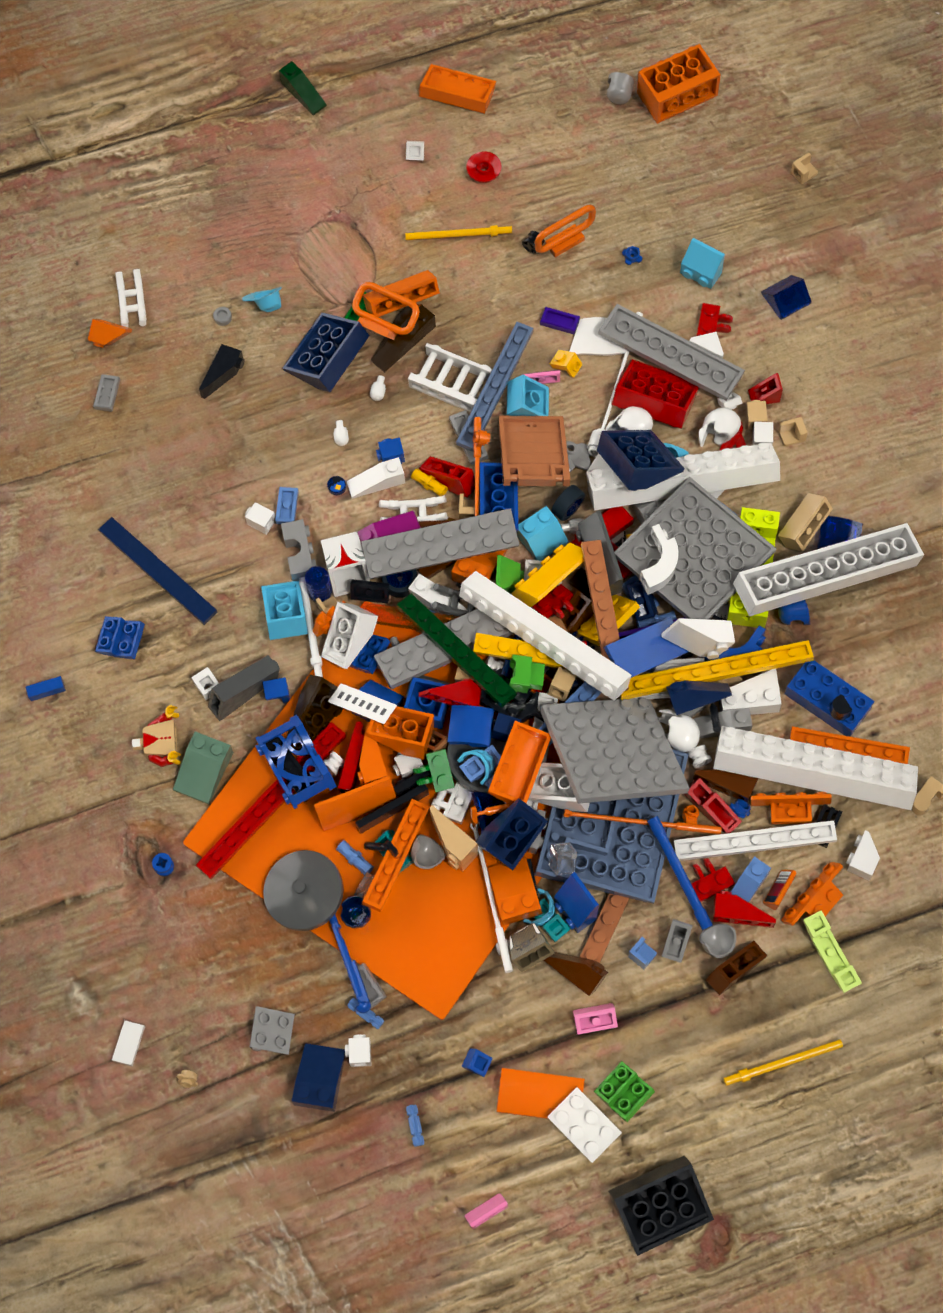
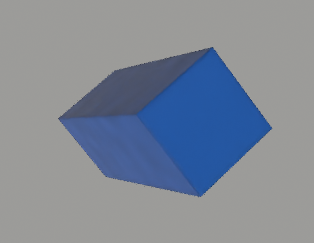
(45, 688)

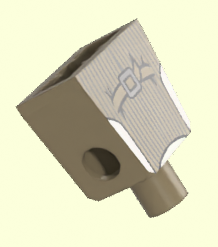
(529, 946)

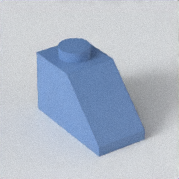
(751, 879)

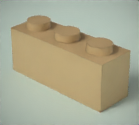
(805, 522)

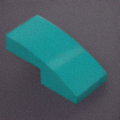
(556, 926)

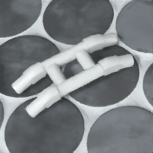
(122, 294)
(421, 503)

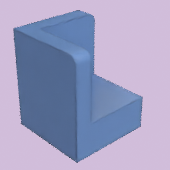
(642, 953)

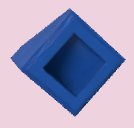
(477, 1062)

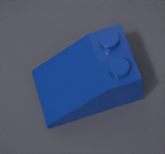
(576, 904)

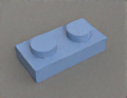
(286, 505)

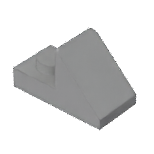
(677, 940)

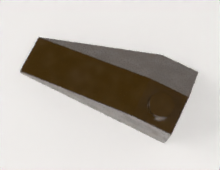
(392, 350)
(314, 707)

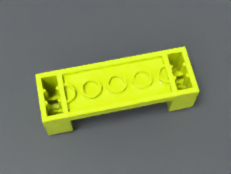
(768, 524)

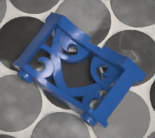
(298, 735)

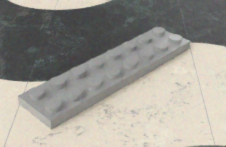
(671, 352)
(440, 543)
(422, 656)

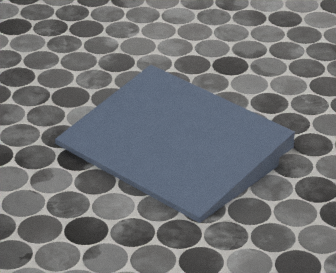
(613, 854)

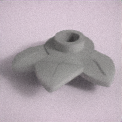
(579, 456)

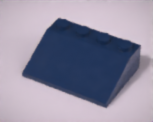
(326, 351)
(638, 458)

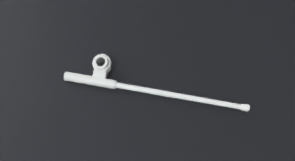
(503, 944)

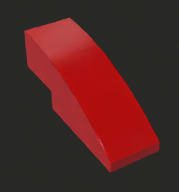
(712, 806)

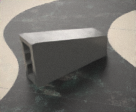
(241, 687)

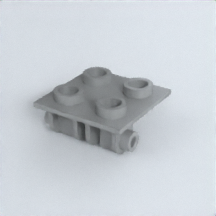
(271, 1030)

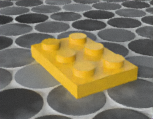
(623, 609)

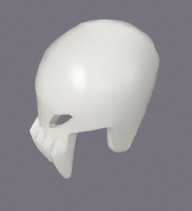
(631, 419)
(722, 423)
(683, 730)

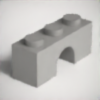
(296, 535)

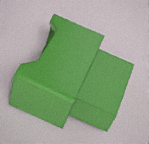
(526, 674)

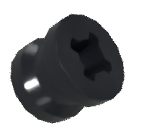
(529, 243)

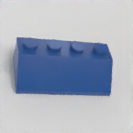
(493, 494)

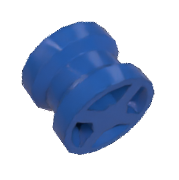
(166, 867)

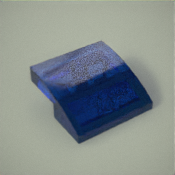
(838, 530)

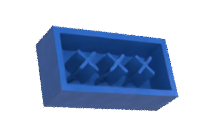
(816, 689)

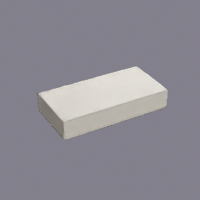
(128, 1043)

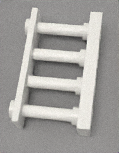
(449, 395)

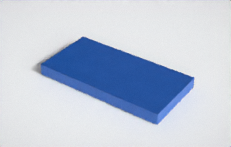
(644, 649)

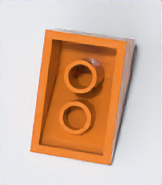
(483, 564)
(404, 731)
(370, 762)
(514, 892)

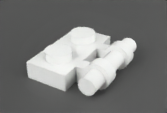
(457, 805)

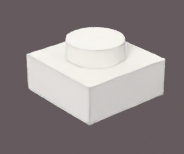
(415, 150)
(731, 402)

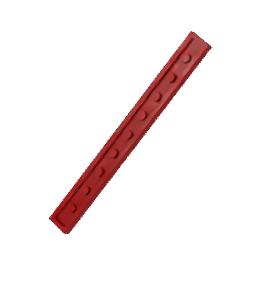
(262, 809)

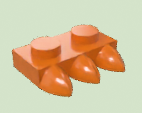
(324, 621)

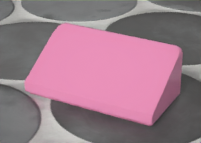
(545, 376)
(595, 1018)
(486, 1211)

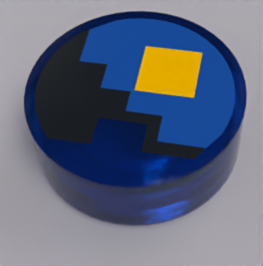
(336, 485)

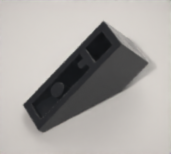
(223, 368)

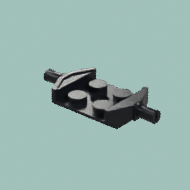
(524, 710)

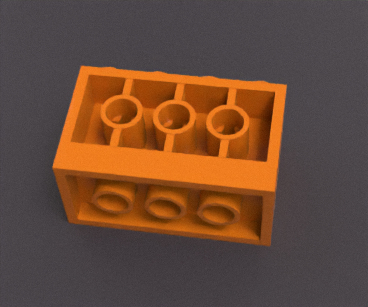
(678, 83)

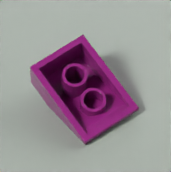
(389, 526)

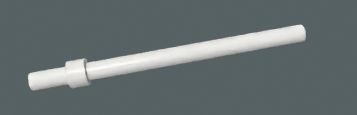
(316, 660)

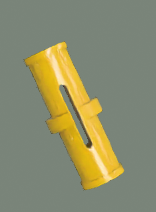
(429, 482)

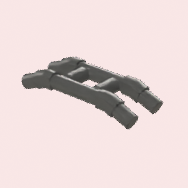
(453, 608)

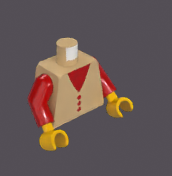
(160, 739)

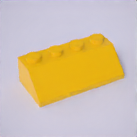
(551, 573)

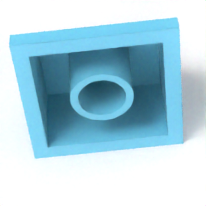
(702, 263)
(527, 397)
(541, 534)

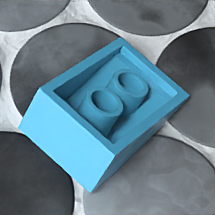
(284, 610)

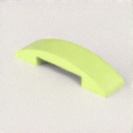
(830, 952)

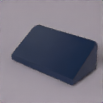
(646, 602)

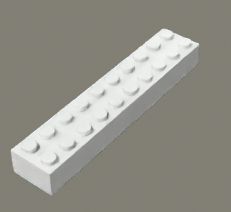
(709, 469)
(827, 569)
(816, 767)

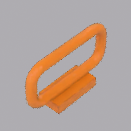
(567, 238)
(377, 324)

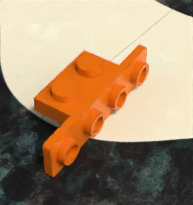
(791, 808)
(819, 896)

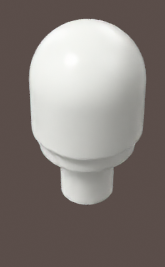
(378, 389)
(340, 434)
(572, 525)

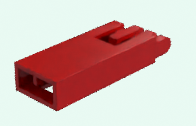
(615, 520)
(351, 766)

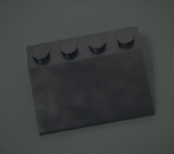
(661, 1205)

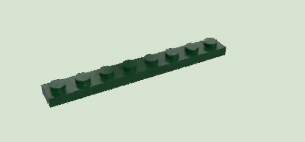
(456, 650)

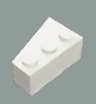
(758, 694)

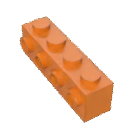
(414, 287)

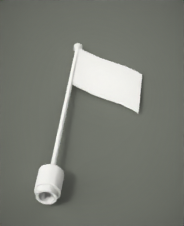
(589, 342)

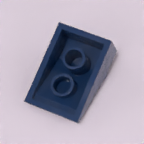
(512, 833)
(319, 1077)

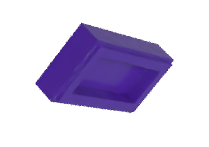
(560, 320)

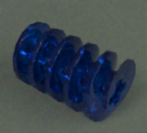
(318, 583)

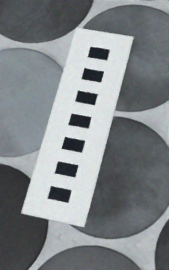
(362, 703)

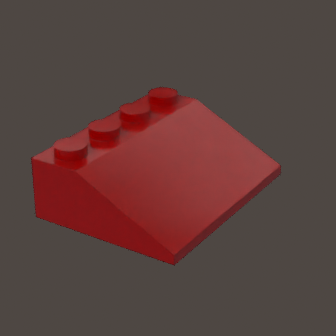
(657, 391)

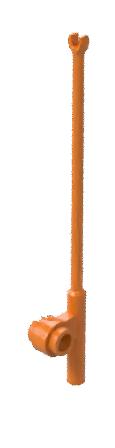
(480, 438)
(689, 815)

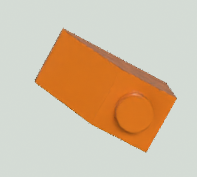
(106, 333)

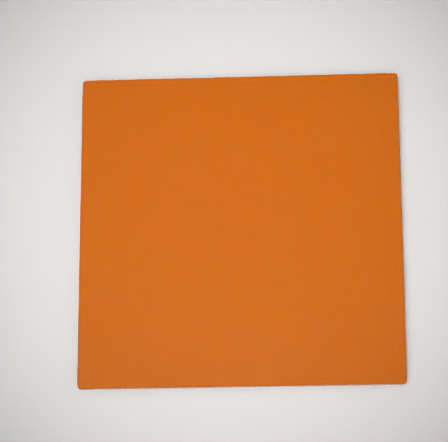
(434, 920)

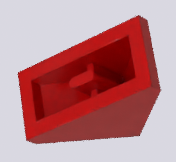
(767, 390)

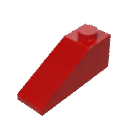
(456, 477)
(458, 693)
(735, 910)

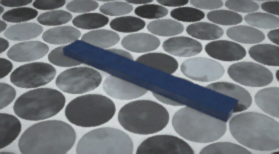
(158, 571)

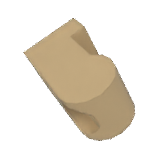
(926, 794)

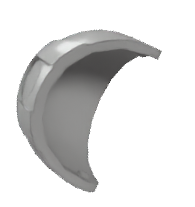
(426, 852)
(718, 940)

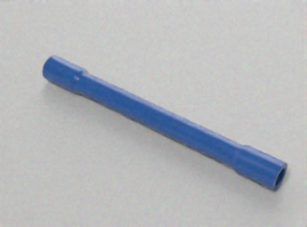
(699, 912)

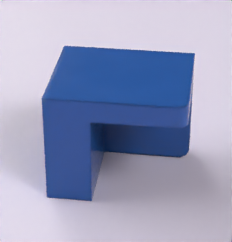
(276, 689)

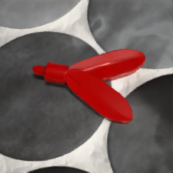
(737, 440)

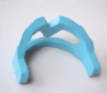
(485, 758)
(541, 921)

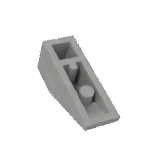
(734, 718)

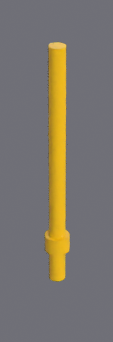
(494, 230)
(746, 1075)

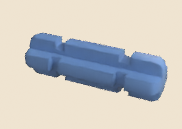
(370, 1016)
(415, 1125)

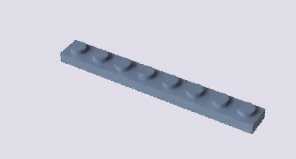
(496, 383)

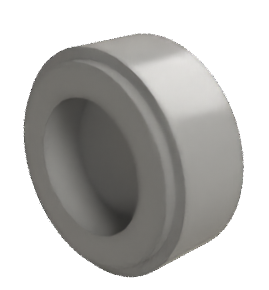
(222, 316)

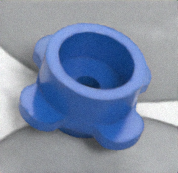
(632, 251)
(741, 808)

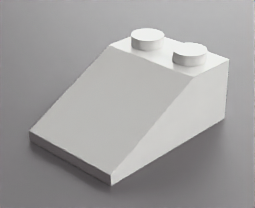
(348, 633)
(701, 636)
(554, 789)

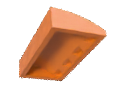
(457, 88)
(519, 763)
(355, 803)
(533, 1092)

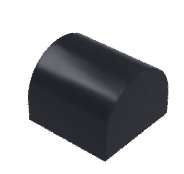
(840, 708)

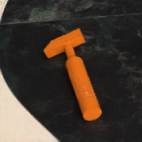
(488, 811)

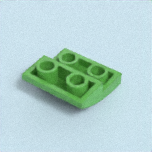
(624, 1091)

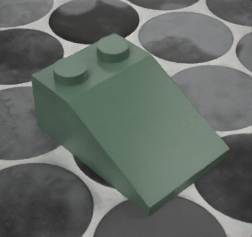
(202, 767)

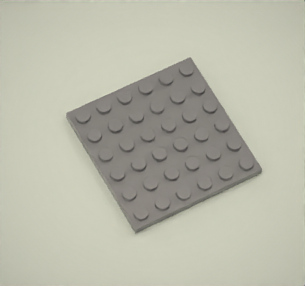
(710, 550)
(613, 750)

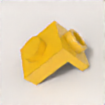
(566, 361)

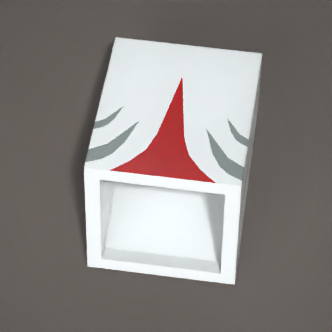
(344, 562)

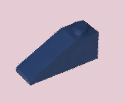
(695, 694)

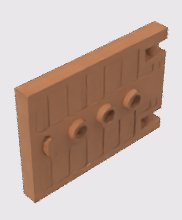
(533, 450)

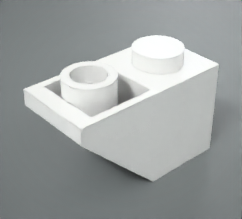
(865, 857)

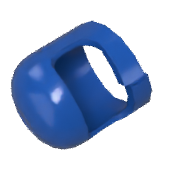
(793, 612)

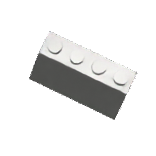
(594, 529)

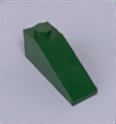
(301, 88)

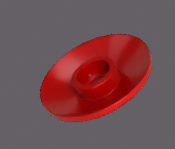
(481, 161)

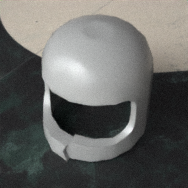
(620, 88)

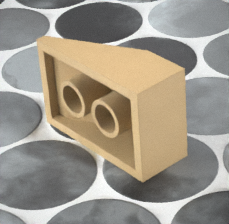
(457, 845)

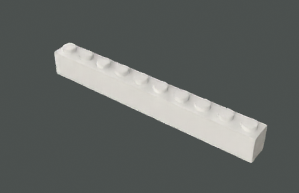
(545, 635)

